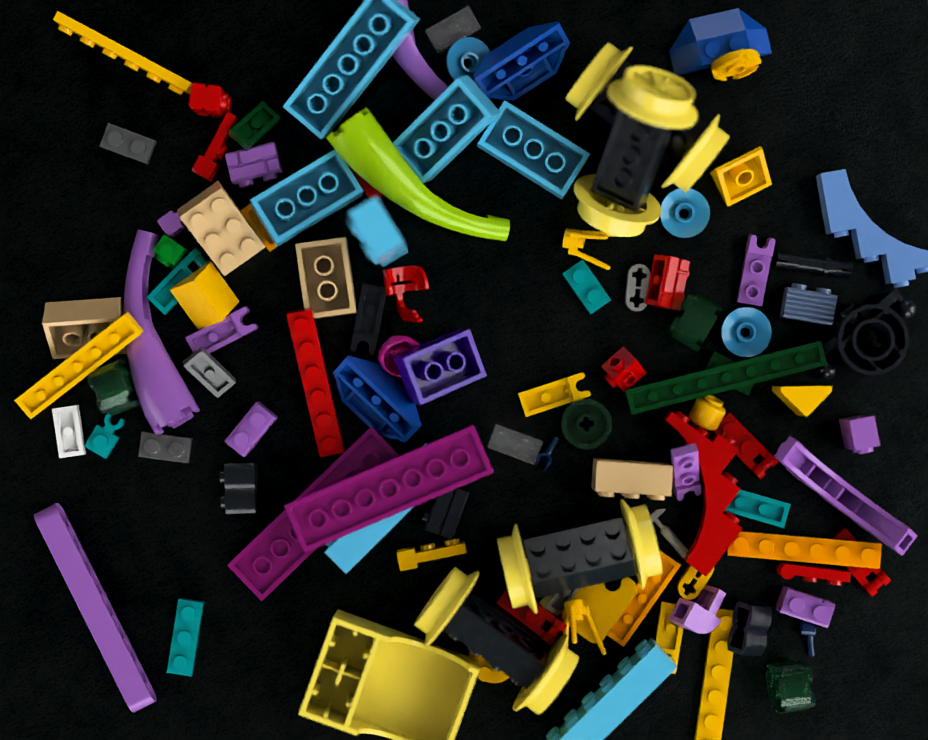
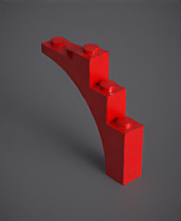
(715, 529)

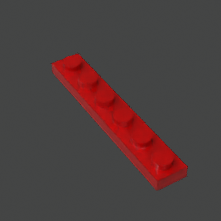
(315, 382)

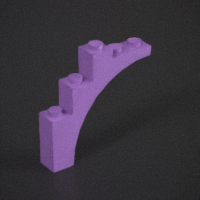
(844, 497)

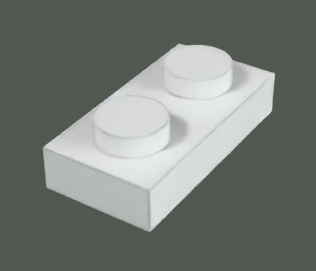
(69, 431)

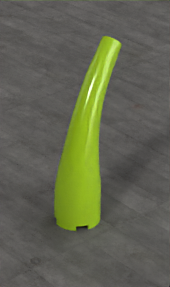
(376, 159)

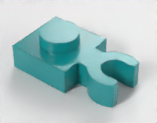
(103, 438)

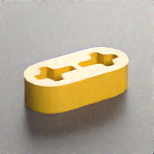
(698, 585)

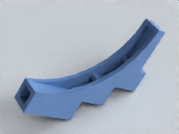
(843, 213)

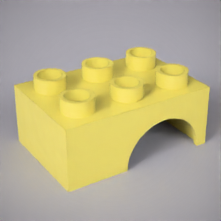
(388, 683)

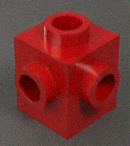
(623, 370)

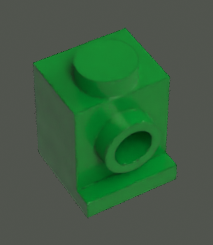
(169, 252)

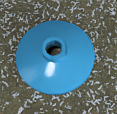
(465, 49)
(697, 210)
(758, 327)

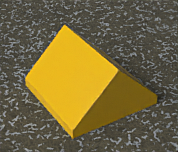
(742, 176)
(205, 296)
(802, 399)

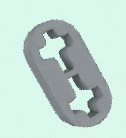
(631, 287)

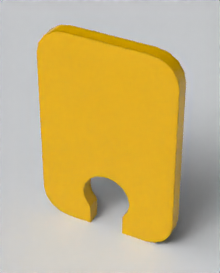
(604, 606)

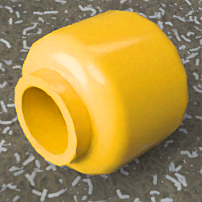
(707, 413)

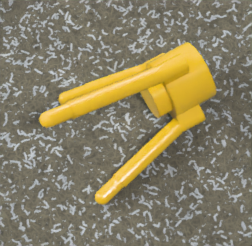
(575, 239)
(574, 612)

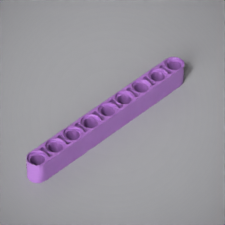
(95, 607)

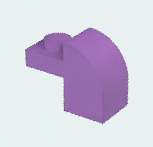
(699, 615)

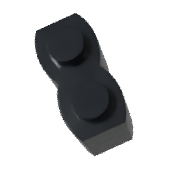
(240, 488)
(749, 628)

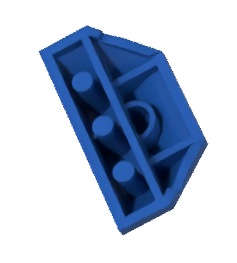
(715, 35)
(522, 62)
(376, 398)

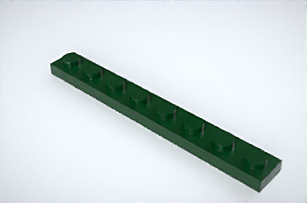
(725, 377)

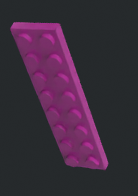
(388, 488)
(277, 548)

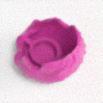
(391, 348)

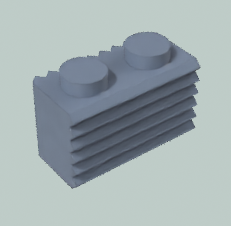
(808, 305)

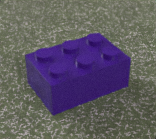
(440, 366)

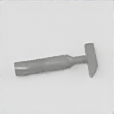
(668, 533)

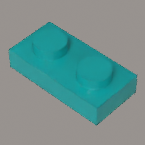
(586, 287)

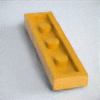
(643, 601)

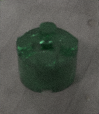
(695, 322)
(114, 387)
(596, 433)
(790, 686)

